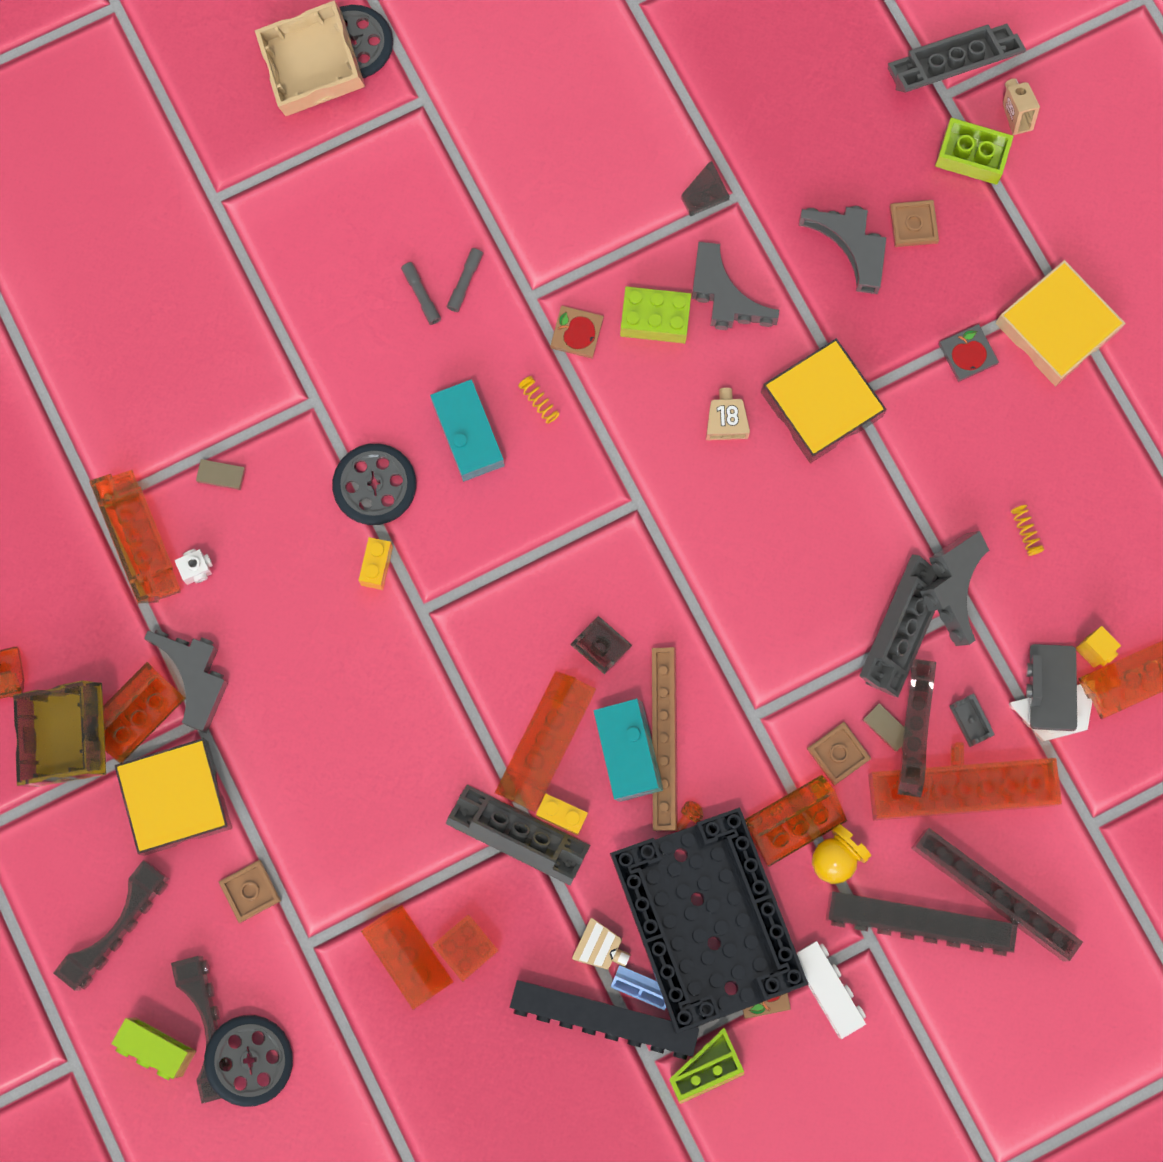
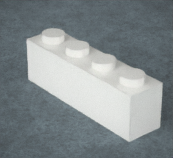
(829, 991)

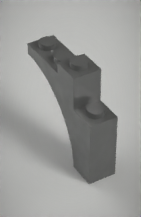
(848, 231)
(729, 303)
(949, 592)
(201, 689)

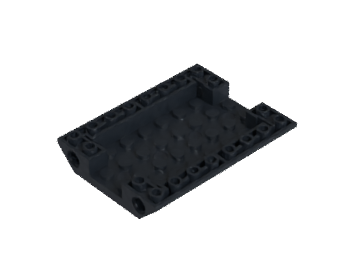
(735, 910)

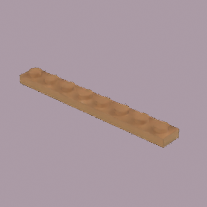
(665, 737)

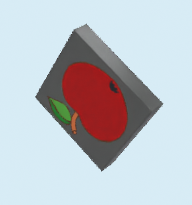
(968, 353)

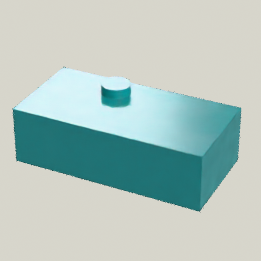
(467, 430)
(628, 750)

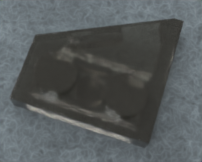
(705, 191)

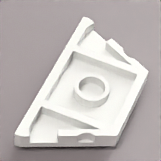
(1084, 706)

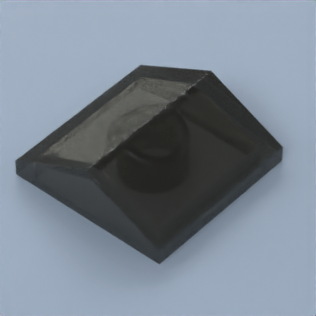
(601, 645)

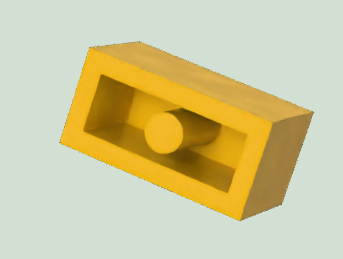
(375, 563)
(1098, 648)
(561, 814)

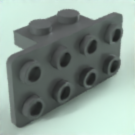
(1052, 687)

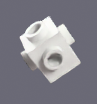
(194, 566)

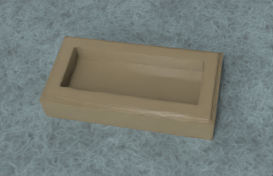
(220, 474)
(885, 727)

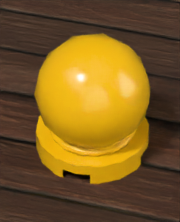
(837, 857)

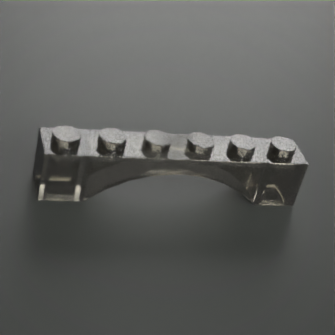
(916, 728)
(142, 888)
(192, 979)

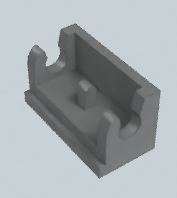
(971, 720)

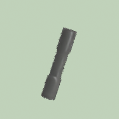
(460, 291)
(426, 304)

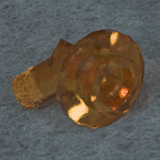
(690, 811)

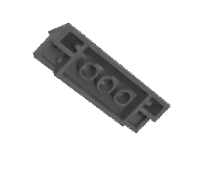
(954, 56)
(900, 631)
(518, 834)

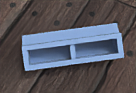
(638, 987)

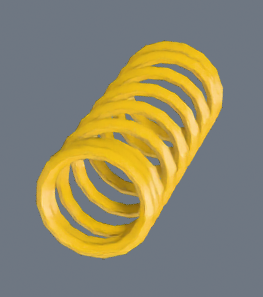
(524, 384)
(1034, 550)

